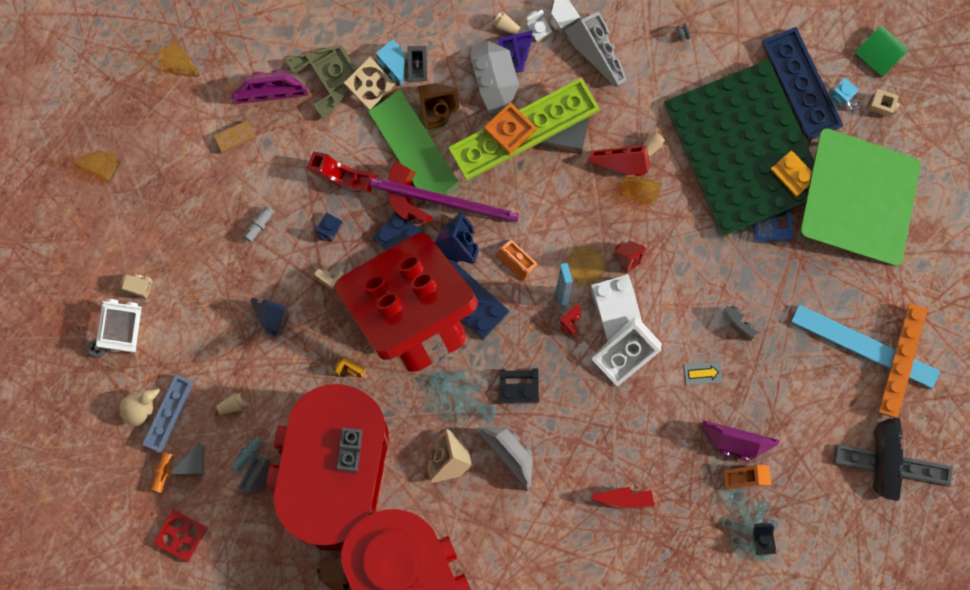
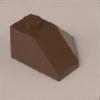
(437, 103)
(333, 575)

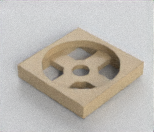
(349, 83)

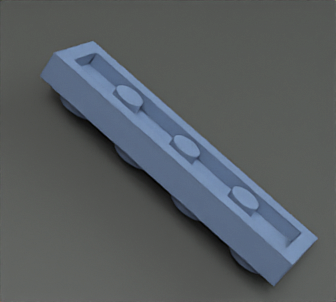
(168, 413)

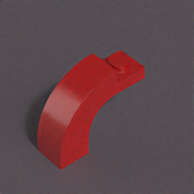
(339, 174)
(403, 204)

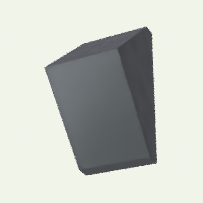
(417, 63)
(192, 464)

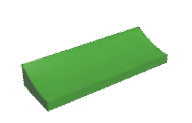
(413, 145)

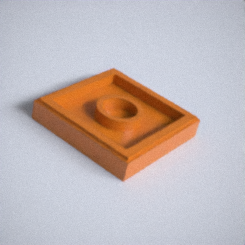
(510, 128)

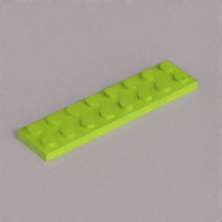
(550, 116)

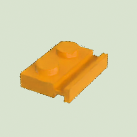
(793, 173)

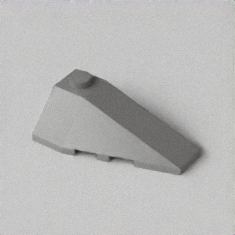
(592, 41)

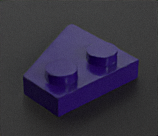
(519, 48)

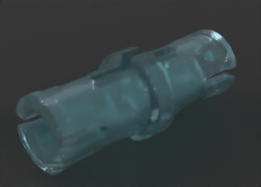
(247, 453)

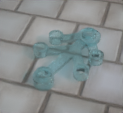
(460, 394)
(748, 528)

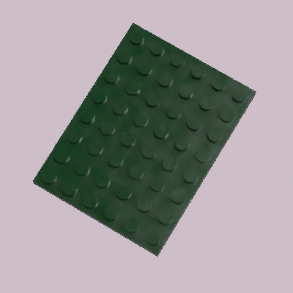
(734, 138)

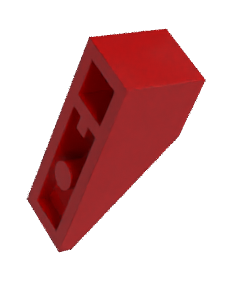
(625, 160)
(629, 254)

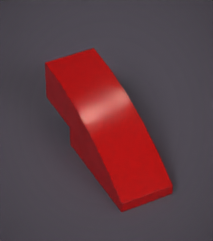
(624, 499)

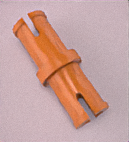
(161, 472)

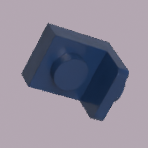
(328, 227)

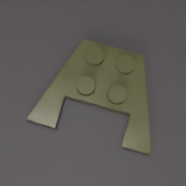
(332, 68)

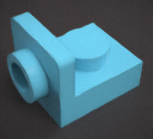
(843, 92)

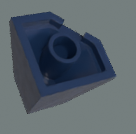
(456, 240)
(271, 316)

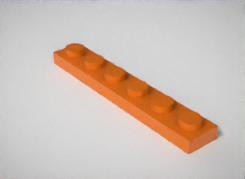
(902, 360)

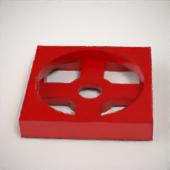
(186, 556)

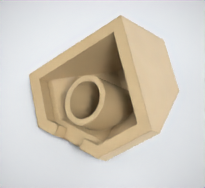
(449, 460)

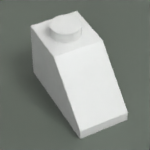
(563, 15)

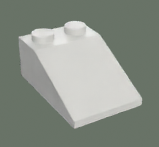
(615, 304)
(627, 351)

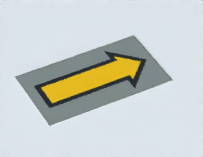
(703, 373)

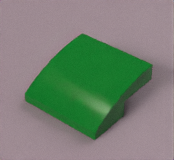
(882, 50)

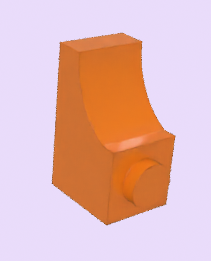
(747, 477)

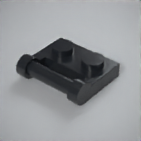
(519, 393)

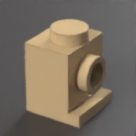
(883, 97)
(136, 285)

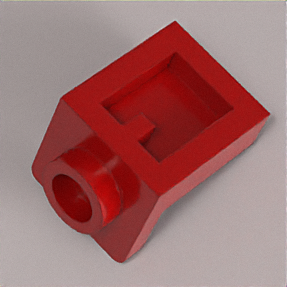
(571, 317)

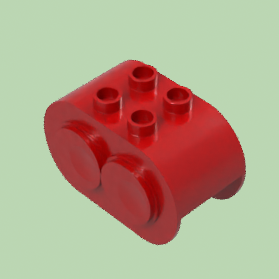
(398, 553)

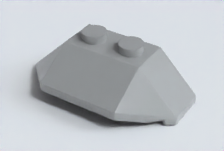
(494, 75)
(510, 452)

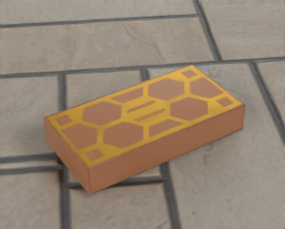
(234, 136)

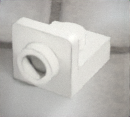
(536, 22)

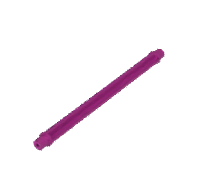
(444, 200)

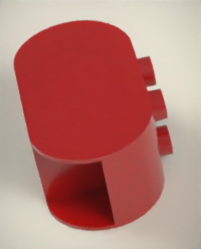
(309, 492)

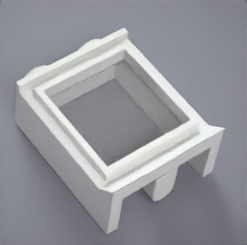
(118, 326)

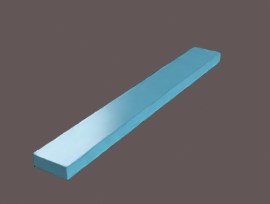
(860, 344)

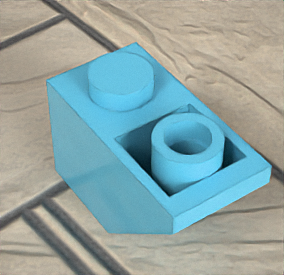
(393, 60)

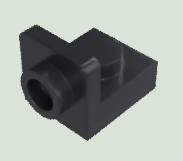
(764, 539)

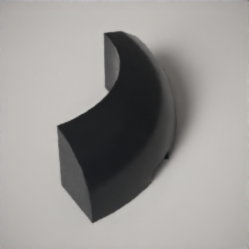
(888, 459)

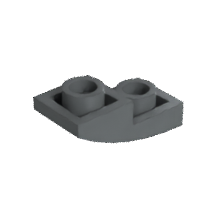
(734, 317)
(349, 450)

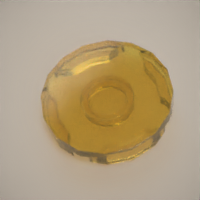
(586, 264)

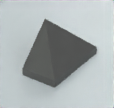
(256, 476)

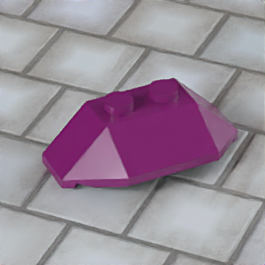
(268, 87)
(736, 441)

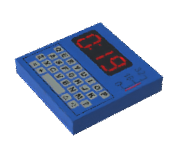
(775, 229)

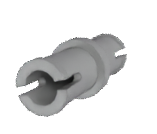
(258, 224)

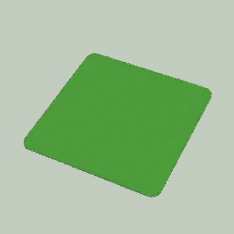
(860, 197)

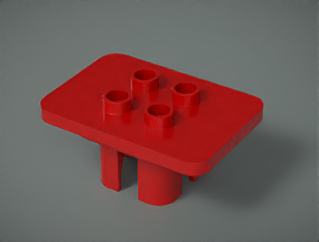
(408, 299)

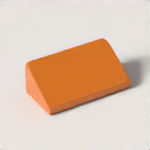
(516, 260)

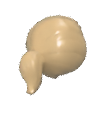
(137, 406)

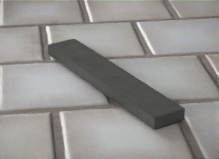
(910, 469)

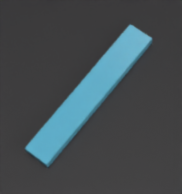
(564, 285)

